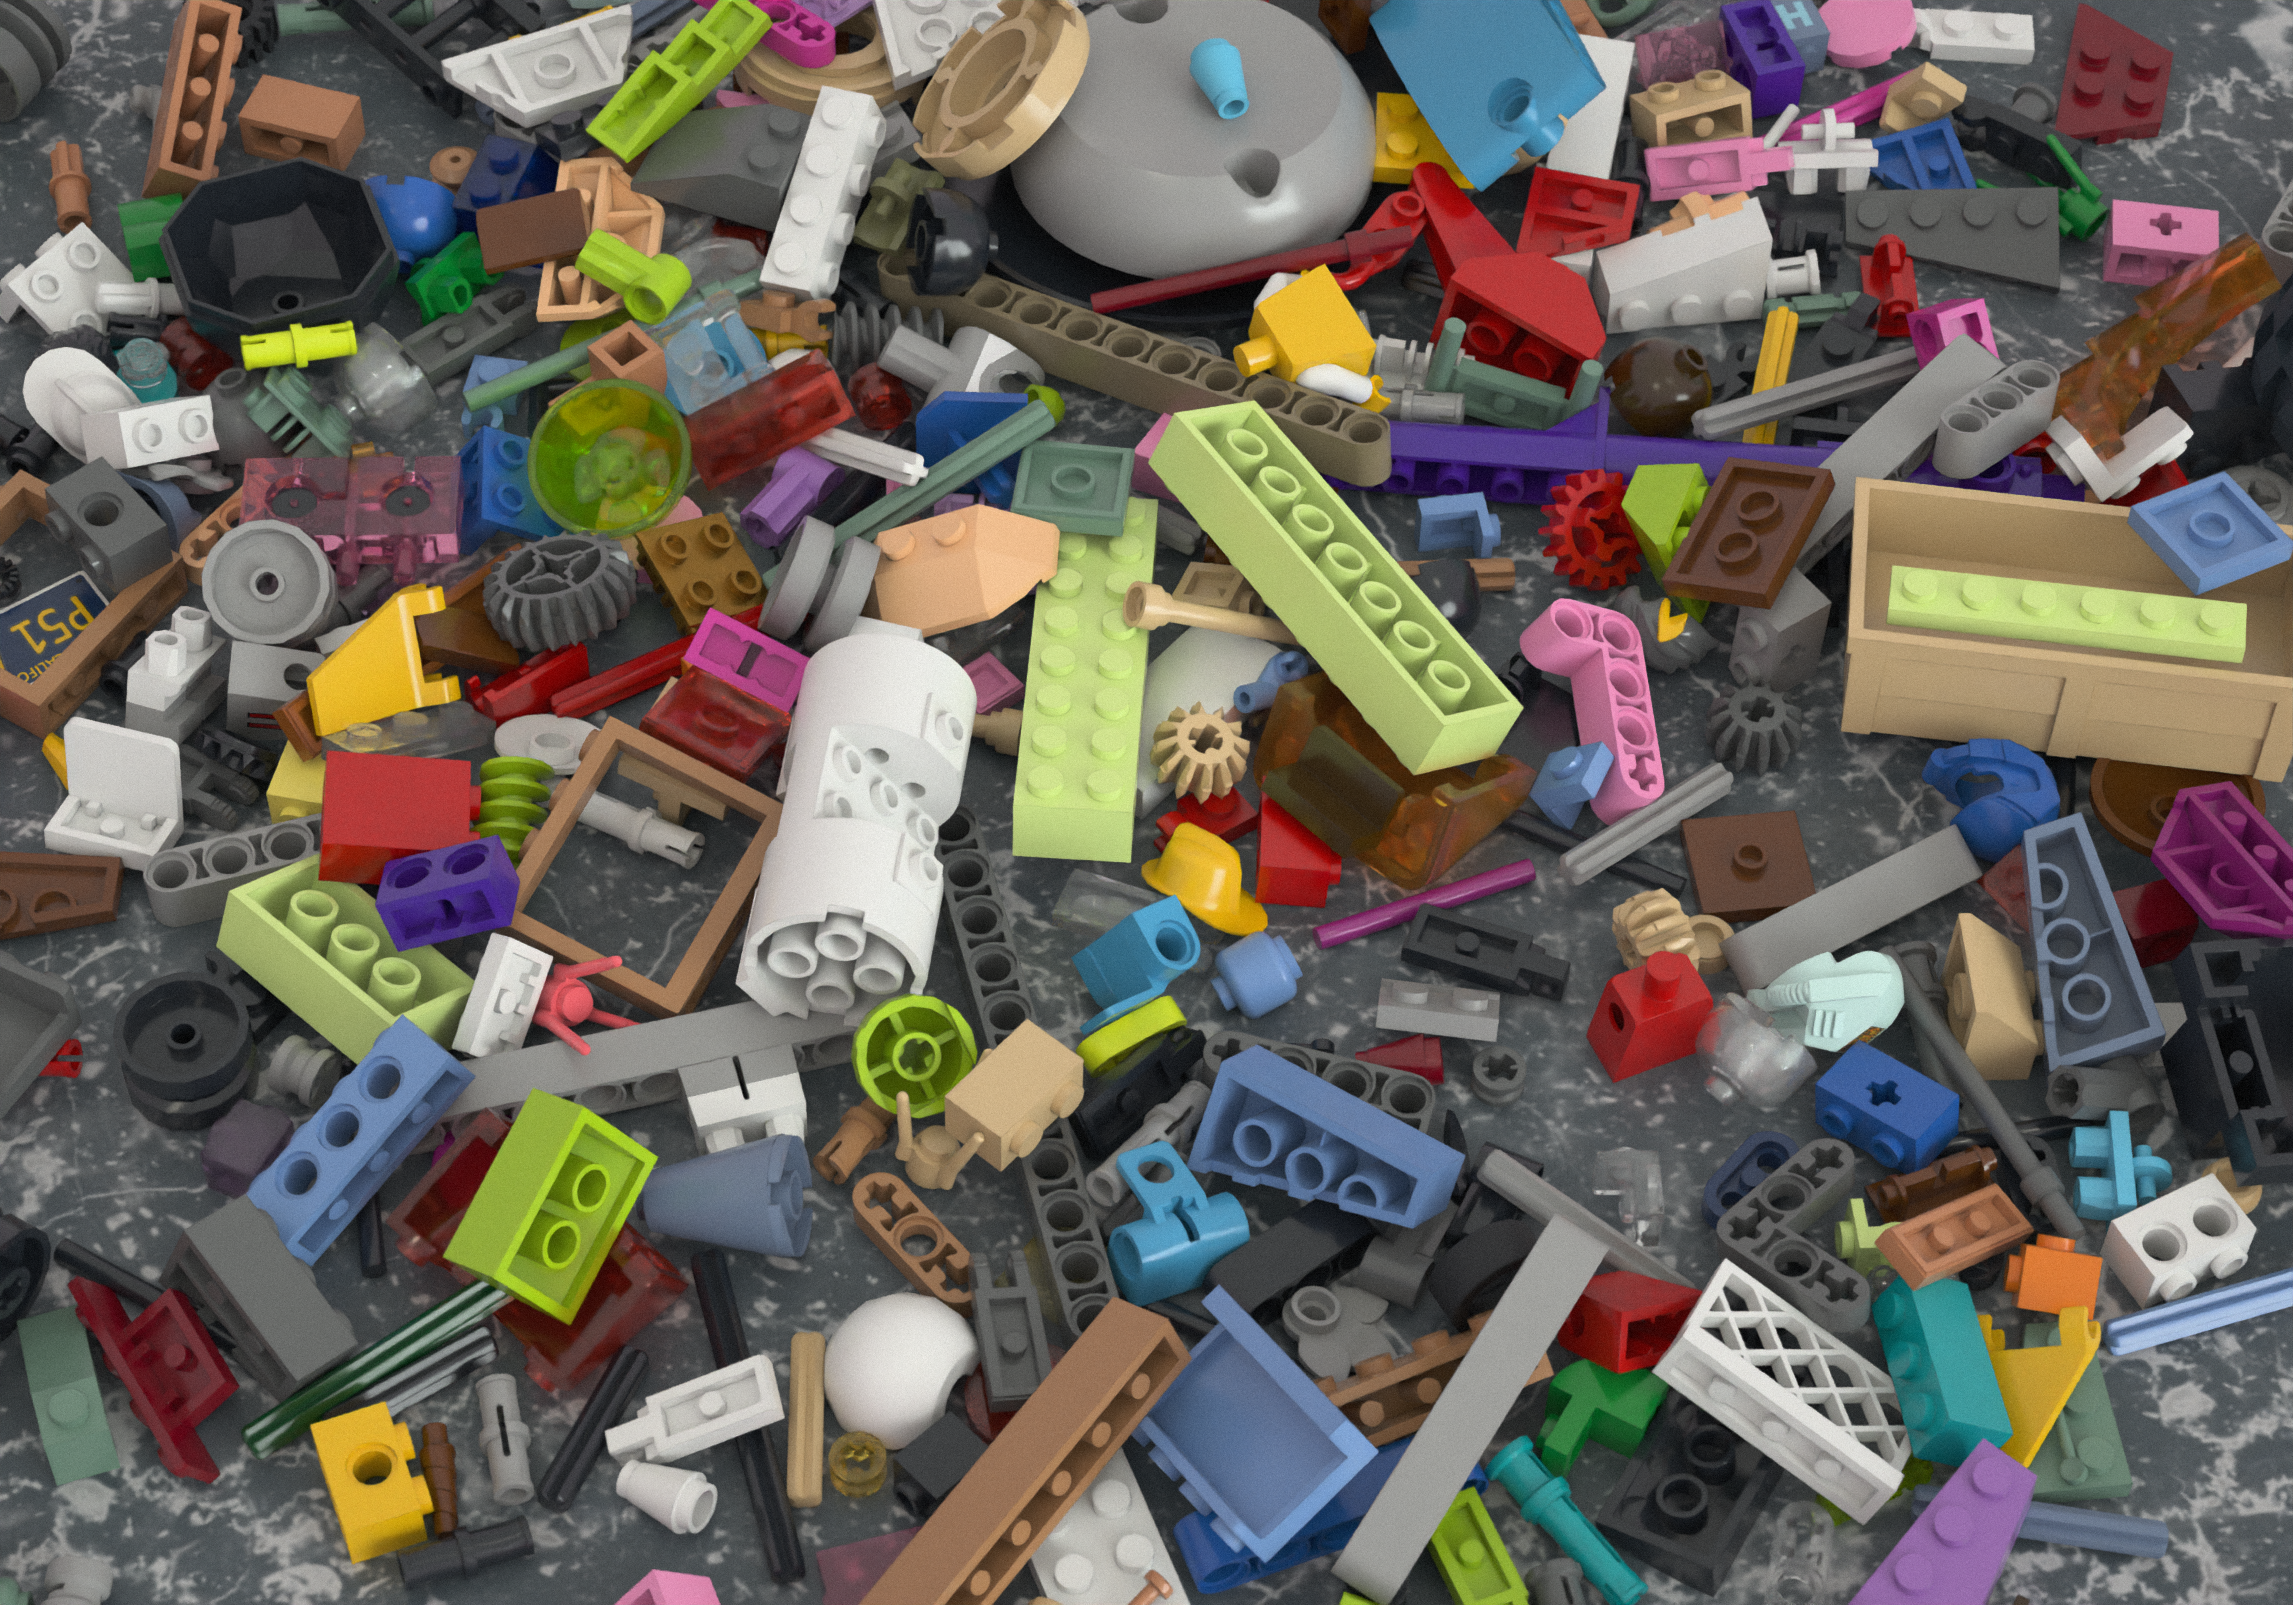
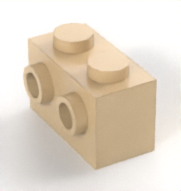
(1692, 110)
(1015, 1095)

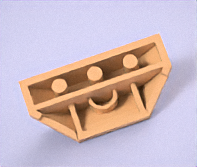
(616, 210)
(959, 568)

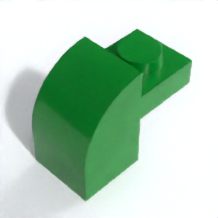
(1598, 1406)

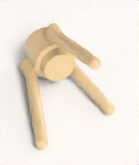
(933, 1154)

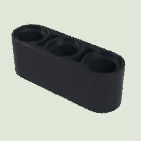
(1300, 1251)

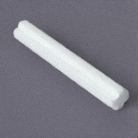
(868, 456)

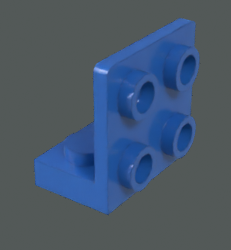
(499, 491)

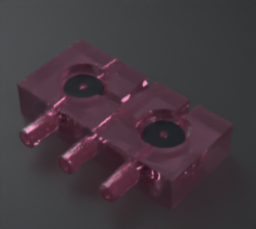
(366, 514)

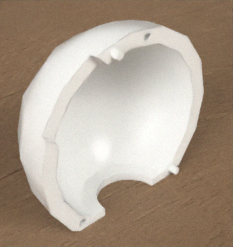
(896, 1366)

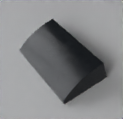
(1692, 1491)

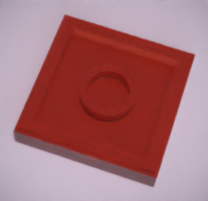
(717, 724)

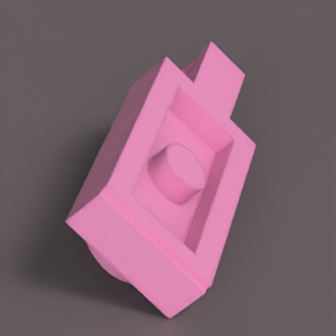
(1713, 166)

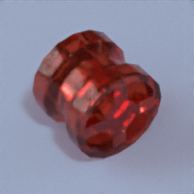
(879, 397)

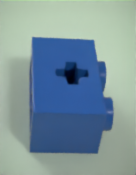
(1886, 1108)

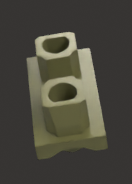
(886, 217)

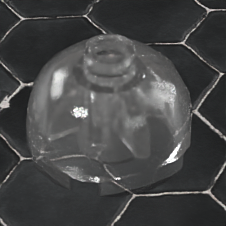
(380, 384)
(1750, 1057)

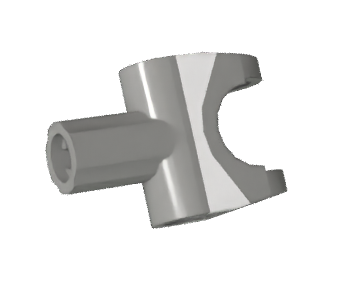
(970, 364)

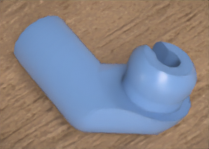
(1278, 671)

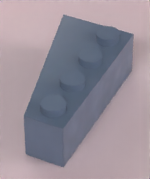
(2083, 961)

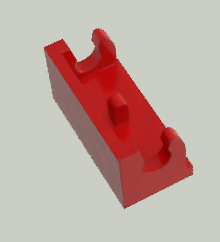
(529, 687)

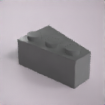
(262, 1296)

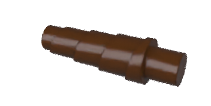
(440, 1475)

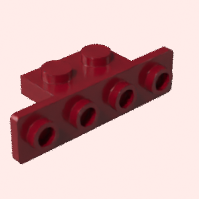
(166, 1368)

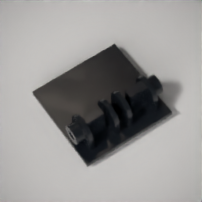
(1802, 225)
(1546, 720)

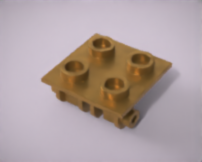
(699, 568)

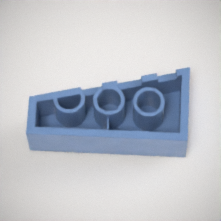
(1319, 1142)

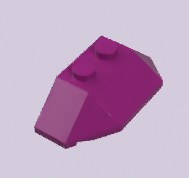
(2227, 863)

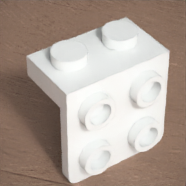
(63, 282)
(2152, 441)
(120, 794)

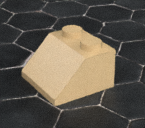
(1991, 1001)

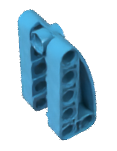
(1489, 75)

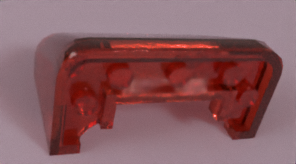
(623, 1299)

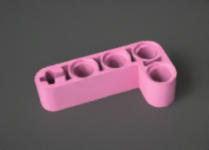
(1610, 696)

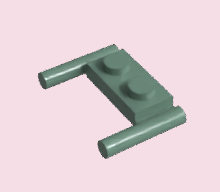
(1504, 395)

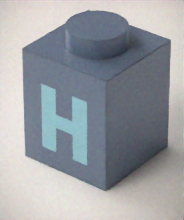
(1806, 31)

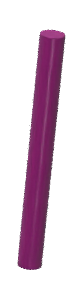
(1407, 908)

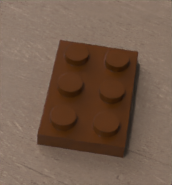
(1749, 532)

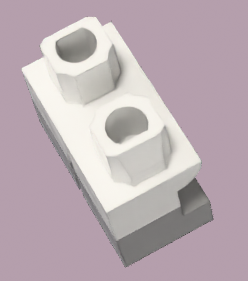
(173, 681)
(734, 1113)

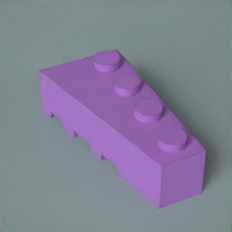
(1959, 1539)

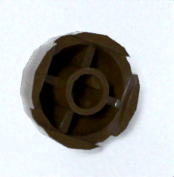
(1660, 386)

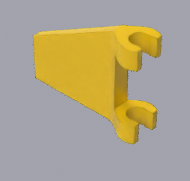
(380, 667)
(2039, 1379)

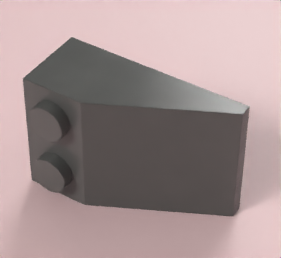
(727, 162)

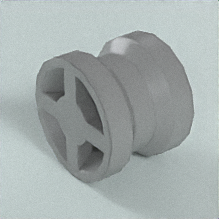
(304, 1071)

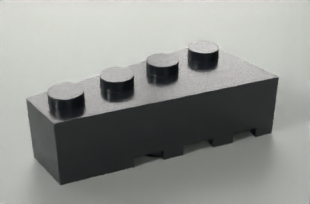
(2221, 413)

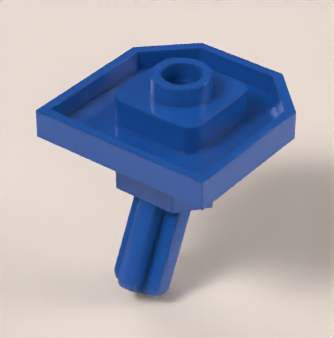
(958, 419)

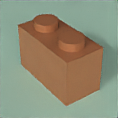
(303, 121)

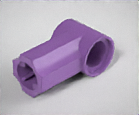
(796, 488)

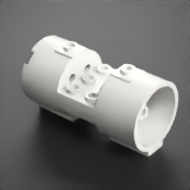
(853, 871)

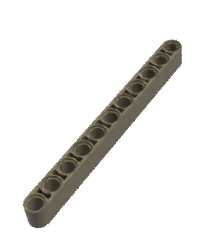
(1152, 369)

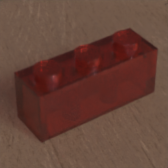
(766, 418)

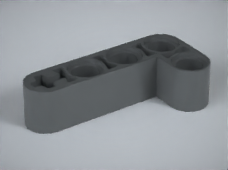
(1375, 1084)

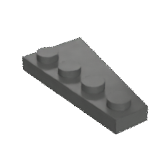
(1972, 230)

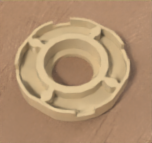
(799, 87)
(965, 114)

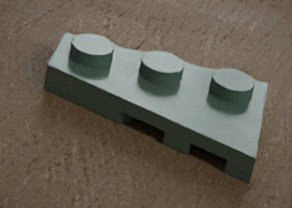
(2091, 1432)

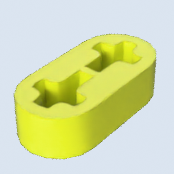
(1120, 1038)

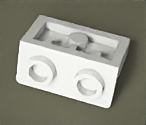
(502, 998)

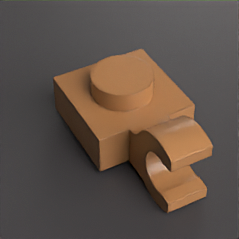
(781, 314)

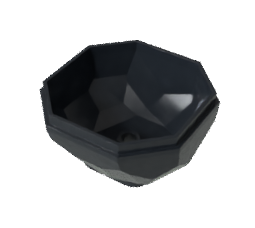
(279, 252)

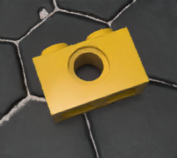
(378, 1515)

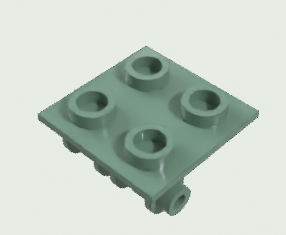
(290, 393)

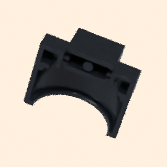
(2236, 1055)

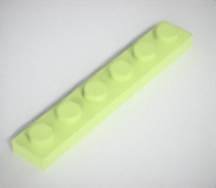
(2067, 614)

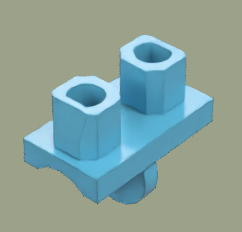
(2121, 1175)

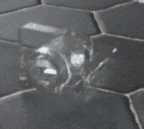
(1638, 1183)

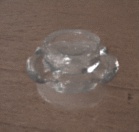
(143, 362)

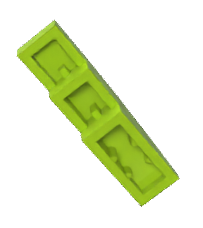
(679, 78)

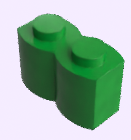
(142, 227)

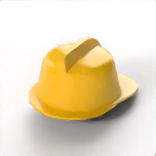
(1206, 881)

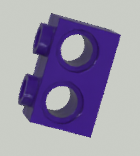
(1762, 56)
(447, 893)

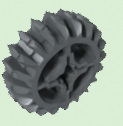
(560, 590)

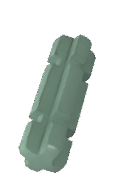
(1812, 309)

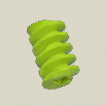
(507, 800)

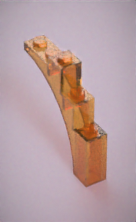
(2170, 322)

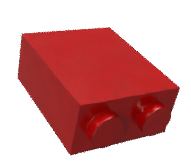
(390, 810)

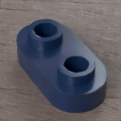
(1742, 1172)

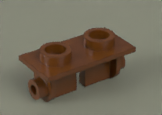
(1943, 1181)

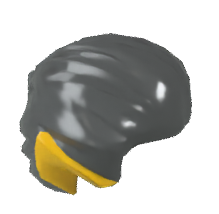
(1666, 638)

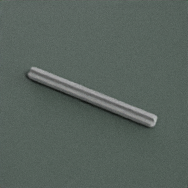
(1805, 394)

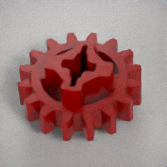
(1592, 532)

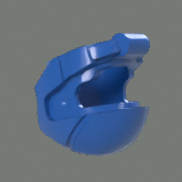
(2000, 809)

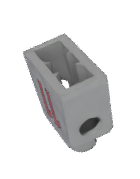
(262, 682)

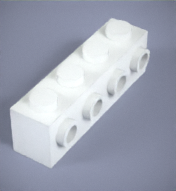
(824, 195)

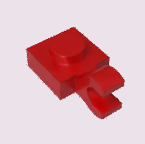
(1223, 817)

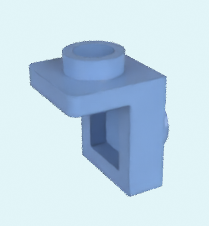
(1456, 523)
(1570, 780)

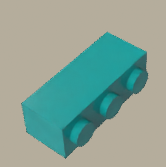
(1940, 1370)

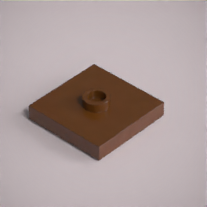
(1746, 864)

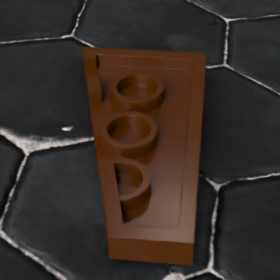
(57, 892)

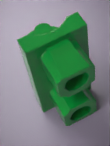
(450, 278)

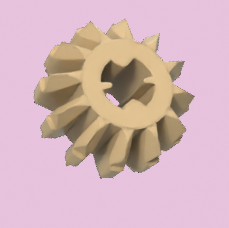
(1199, 752)
(1650, 925)

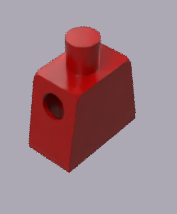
(1649, 1015)
(1608, 1317)

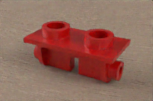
(1891, 279)

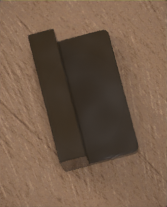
(1336, 793)

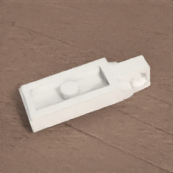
(1974, 36)
(700, 1414)

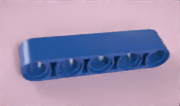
(1219, 1568)

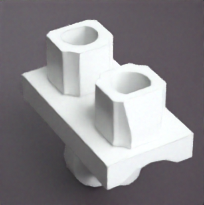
(1849, 156)

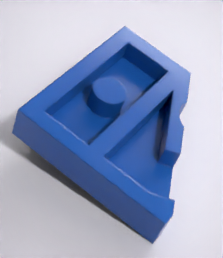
(1922, 159)

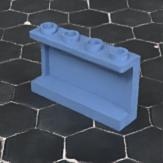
(1251, 1435)

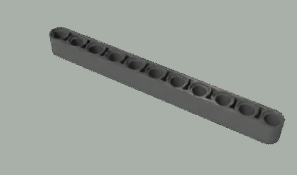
(971, 907)

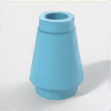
(1219, 74)

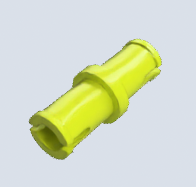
(298, 345)

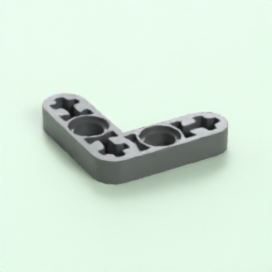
(1780, 1239)

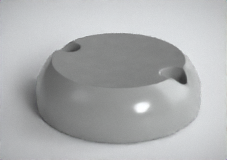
(1168, 187)

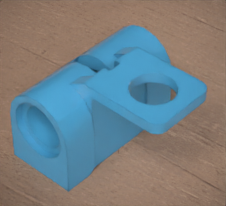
(1137, 960)
(1178, 1233)

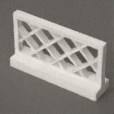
(1777, 1414)

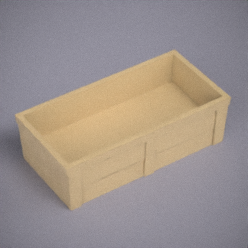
(2047, 692)

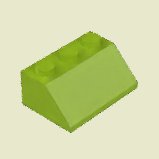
(551, 1205)

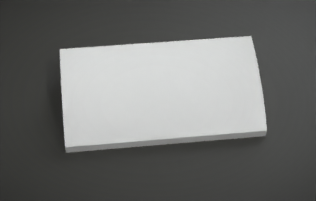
(1194, 668)

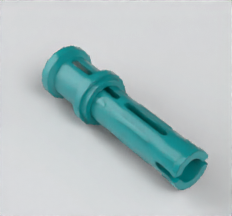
(1548, 1503)

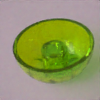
(594, 440)

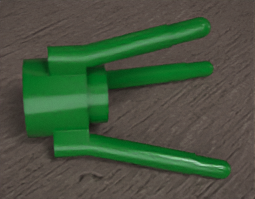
(2078, 210)

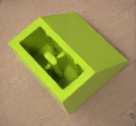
(1660, 512)

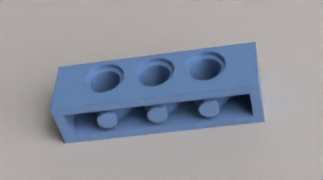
(385, 1137)

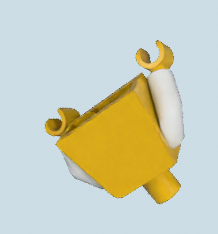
(1311, 338)

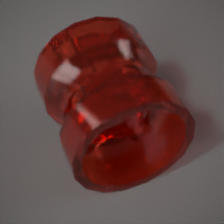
(193, 355)

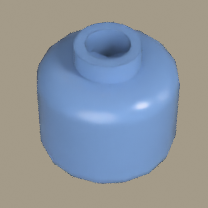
(1256, 975)

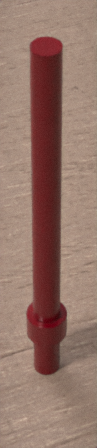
(1355, 247)

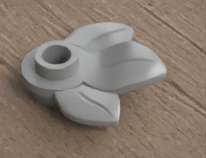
(191, 474)
(1335, 1329)

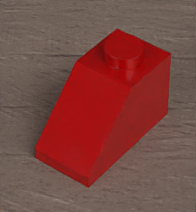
(1291, 860)

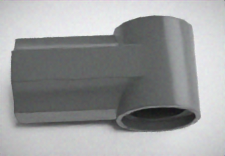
(2113, 1086)
(1403, 1259)

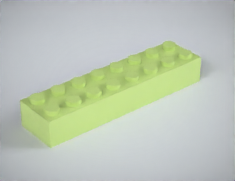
(1335, 587)
(1085, 698)

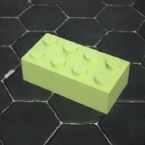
(335, 962)

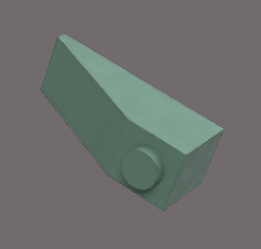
(67, 1396)

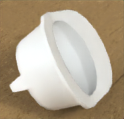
(68, 385)

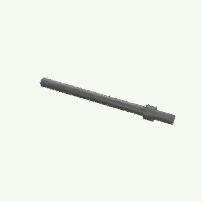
(2039, 1182)

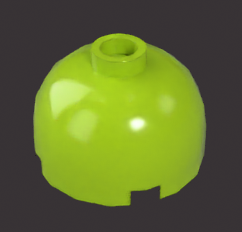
(914, 1048)

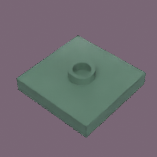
(1075, 486)

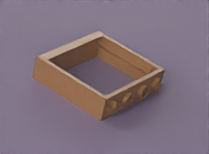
(77, 670)
(724, 919)

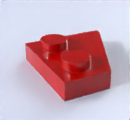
(1575, 213)

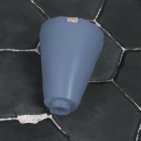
(735, 1197)

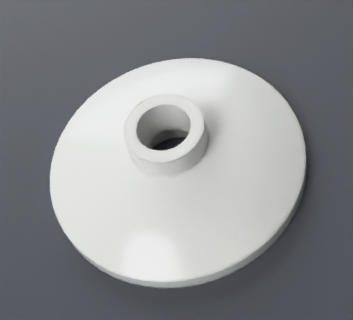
(545, 739)

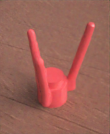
(569, 1002)

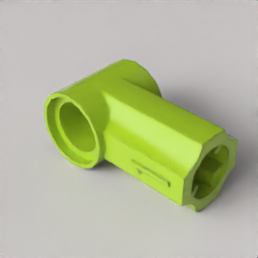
(647, 284)

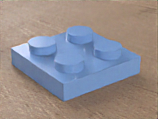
(2210, 533)

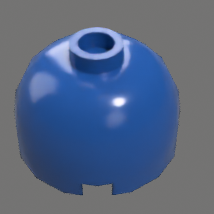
(416, 217)

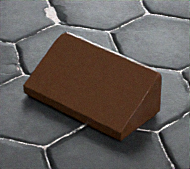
(533, 230)
(464, 641)

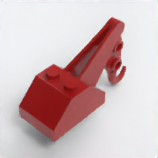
(1516, 306)

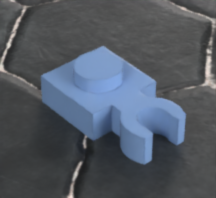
(484, 370)

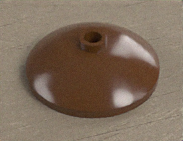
(2137, 797)

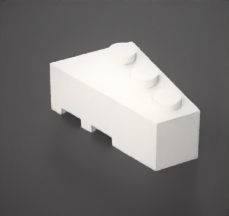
(1688, 276)

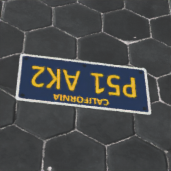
(46, 624)

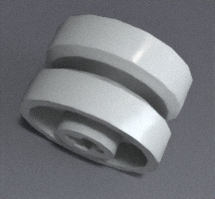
(250, 560)
(810, 584)

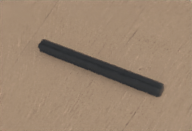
(754, 1447)

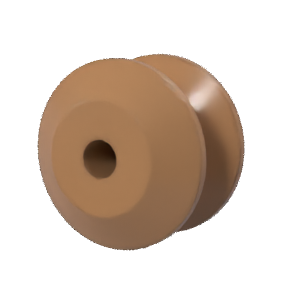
(451, 166)

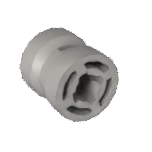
(77, 1581)

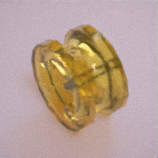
(858, 1446)

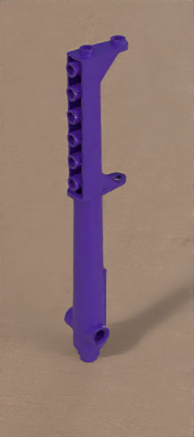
(1527, 463)

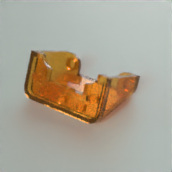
(1441, 810)

